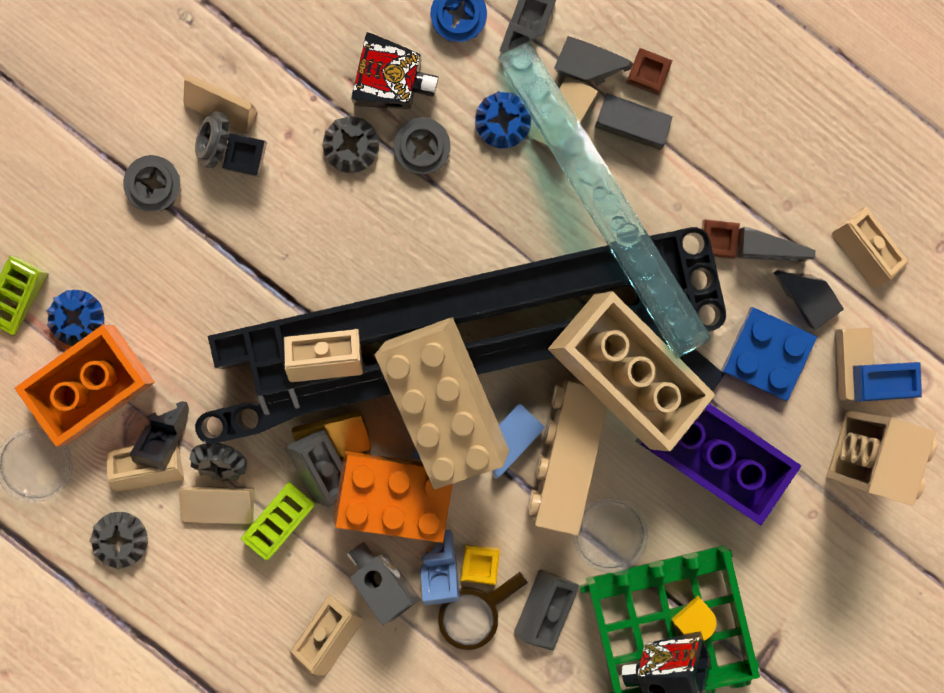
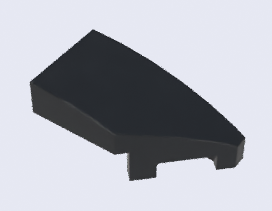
(811, 296)
(160, 437)

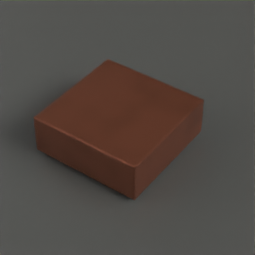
(649, 71)
(722, 237)

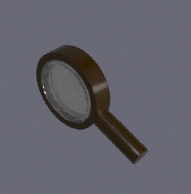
(474, 618)

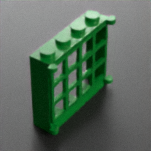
(666, 571)

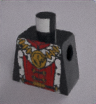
(390, 75)
(671, 666)

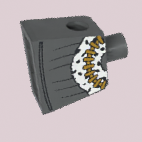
(392, 595)

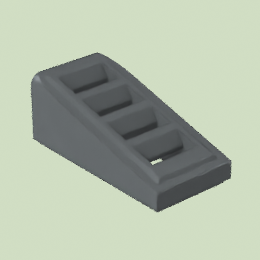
(763, 246)

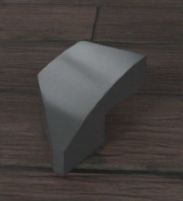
(527, 22)
(589, 62)

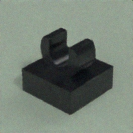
(244, 155)

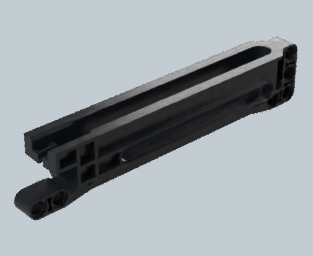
(416, 308)

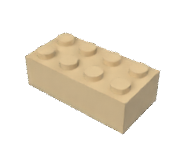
(632, 371)
(443, 403)
(882, 456)
(569, 458)

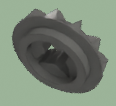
(420, 129)
(212, 139)
(346, 160)
(143, 169)
(218, 461)
(129, 528)

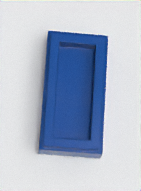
(887, 381)

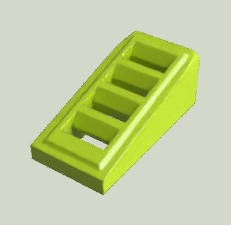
(31, 289)
(259, 545)

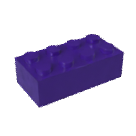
(732, 463)

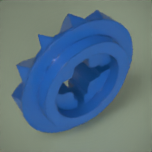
(465, 29)
(493, 133)
(91, 316)

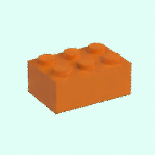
(84, 385)
(390, 498)

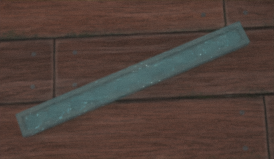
(604, 201)

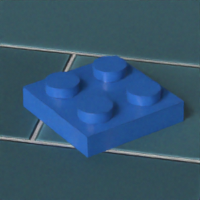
(769, 353)

